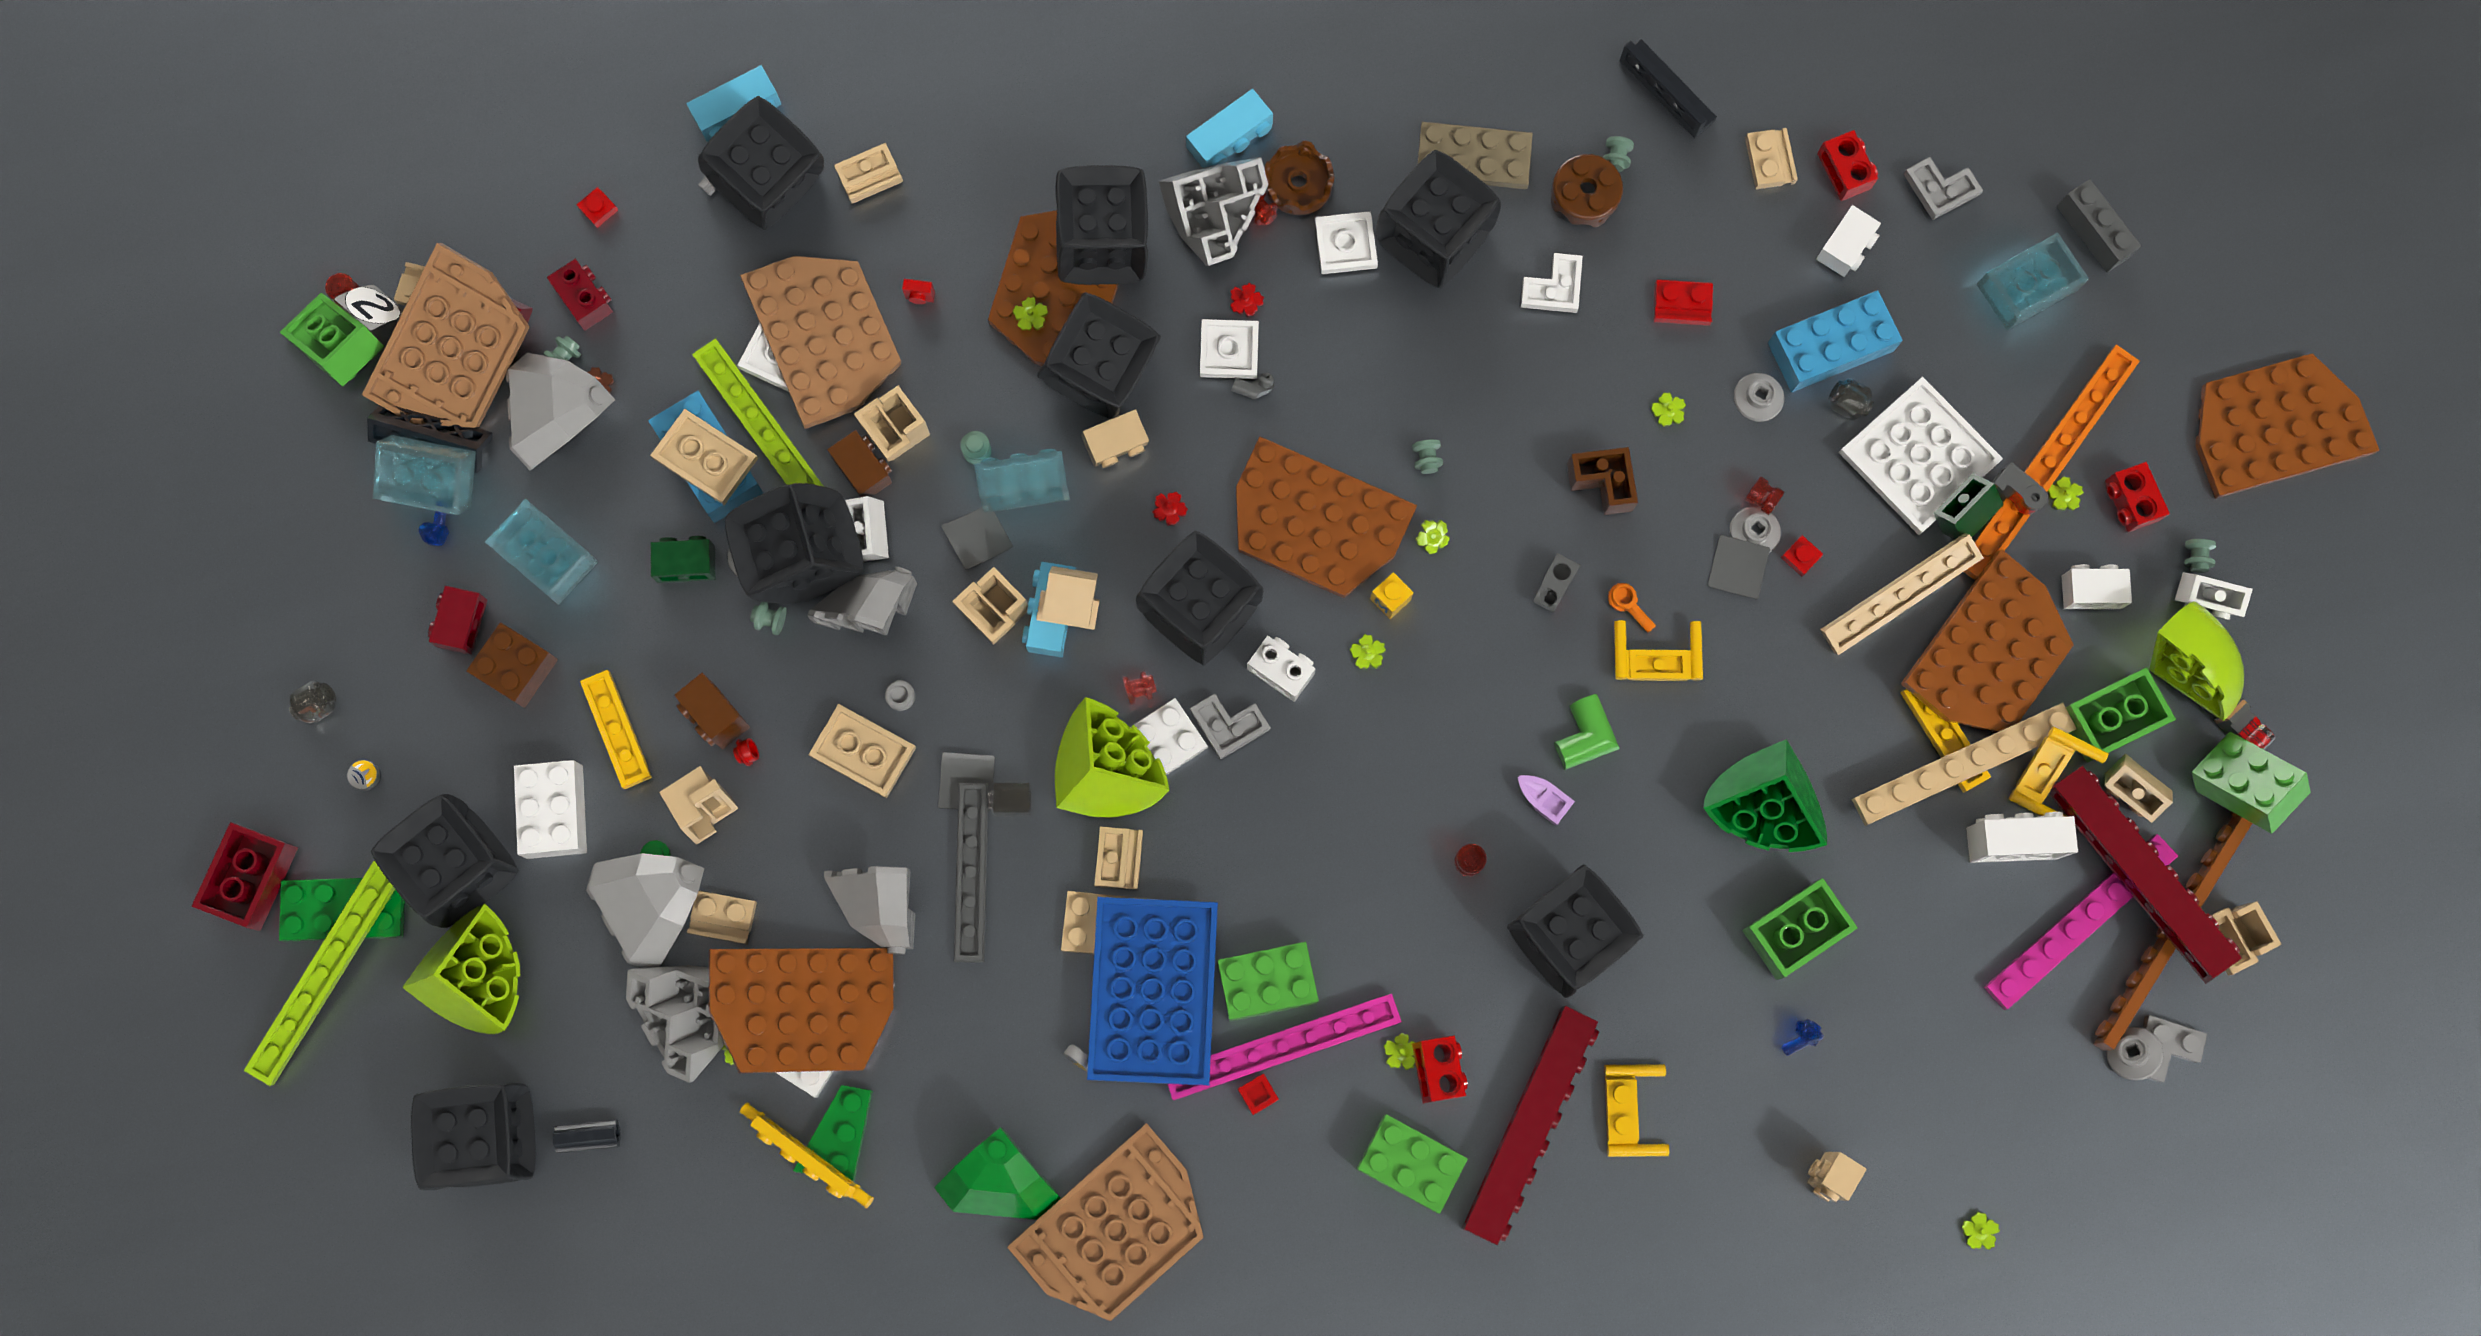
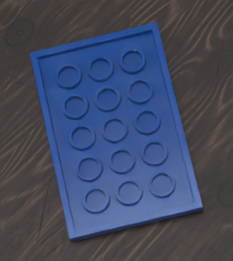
(1152, 991)

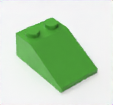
(332, 339)

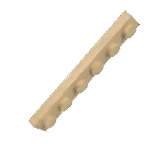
(1901, 593)

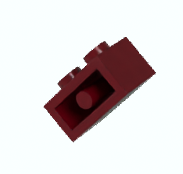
(580, 294)
(457, 620)

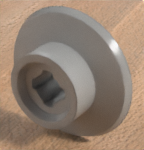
(1753, 406)
(1748, 517)
(2139, 1066)

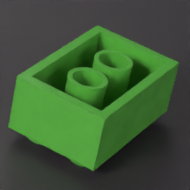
(2120, 712)
(2251, 782)
(1799, 929)
(1267, 981)
(1412, 1164)

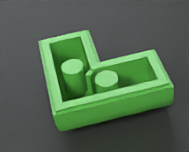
(1594, 737)

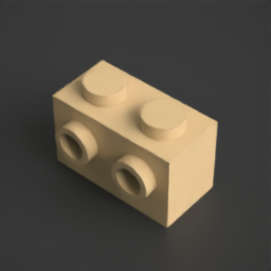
(1115, 438)
(2138, 788)
(1835, 1176)

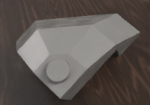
(1214, 206)
(550, 405)
(867, 602)
(645, 902)
(876, 904)
(676, 1016)

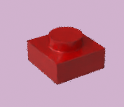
(597, 207)
(918, 291)
(1802, 555)
(1258, 1094)

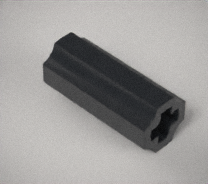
(586, 1136)

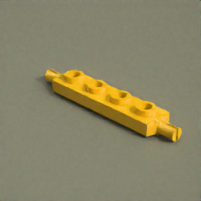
(814, 1165)

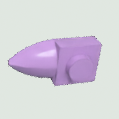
(1545, 798)

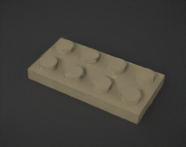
(1490, 154)

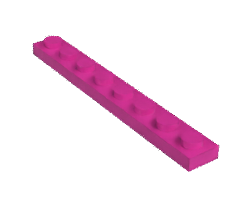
(2065, 935)
(1296, 1043)

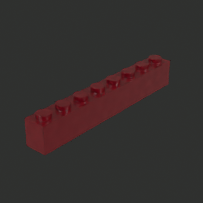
(2145, 875)
(1530, 1125)

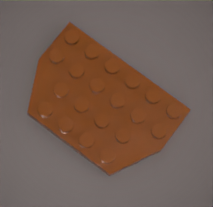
(1031, 273)
(2278, 425)
(1316, 519)
(1992, 650)
(800, 1006)

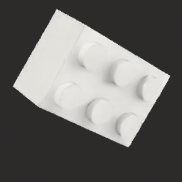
(550, 809)
(2022, 837)

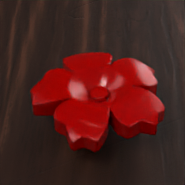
(1246, 300)
(1169, 508)

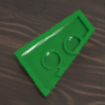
(842, 1130)

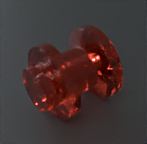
(1265, 212)
(339, 284)
(1143, 686)

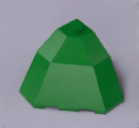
(997, 1182)

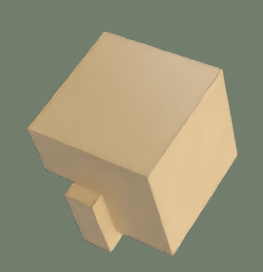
(892, 423)
(1069, 598)
(992, 605)
(698, 804)
(2250, 932)

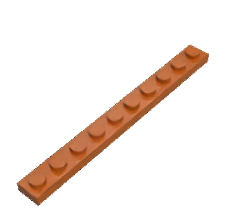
(2057, 450)

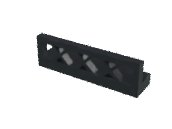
(1667, 87)
(382, 426)

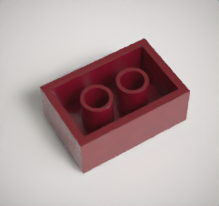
(244, 877)

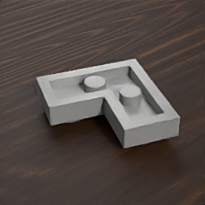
(1940, 194)
(1228, 733)
(2176, 1041)

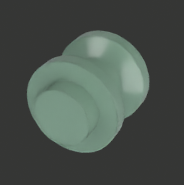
(1618, 150)
(565, 350)
(975, 447)
(1427, 461)
(2199, 560)
(763, 616)

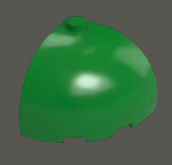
(1768, 801)

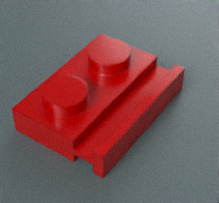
(1683, 302)

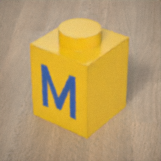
(1391, 595)

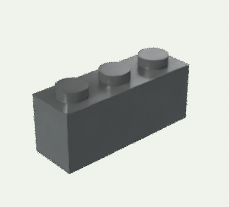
(2098, 225)

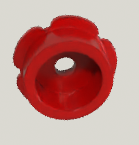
(746, 751)

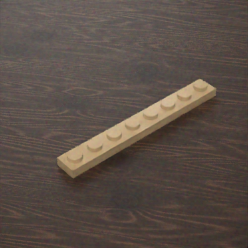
(1961, 765)

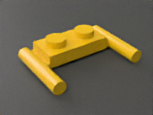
(1658, 664)
(2046, 768)
(1623, 1110)

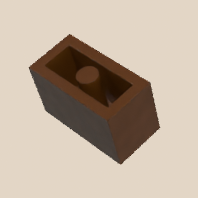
(860, 465)

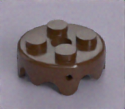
(1299, 161)
(1583, 207)

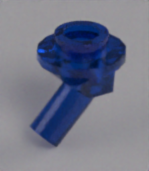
(435, 532)
(1808, 1034)

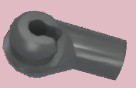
(1256, 388)

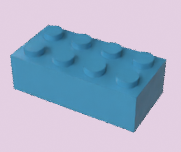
(1834, 341)
(697, 405)

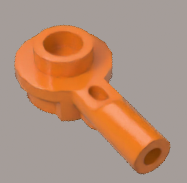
(1623, 598)

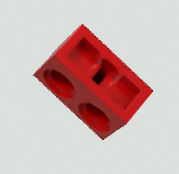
(1841, 167)
(2144, 494)
(1431, 1070)

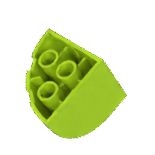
(2200, 660)
(1106, 765)
(470, 974)

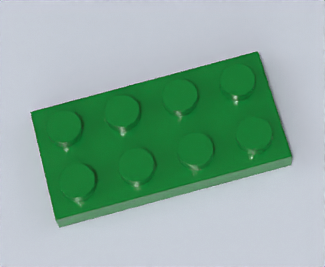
(314, 906)

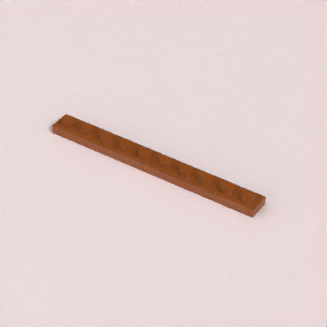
(2158, 955)

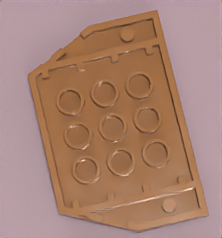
(822, 333)
(449, 344)
(1114, 1229)

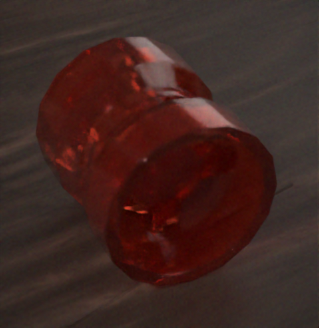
(1758, 492)
(1472, 855)

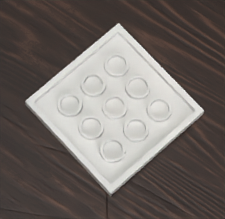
(1919, 454)

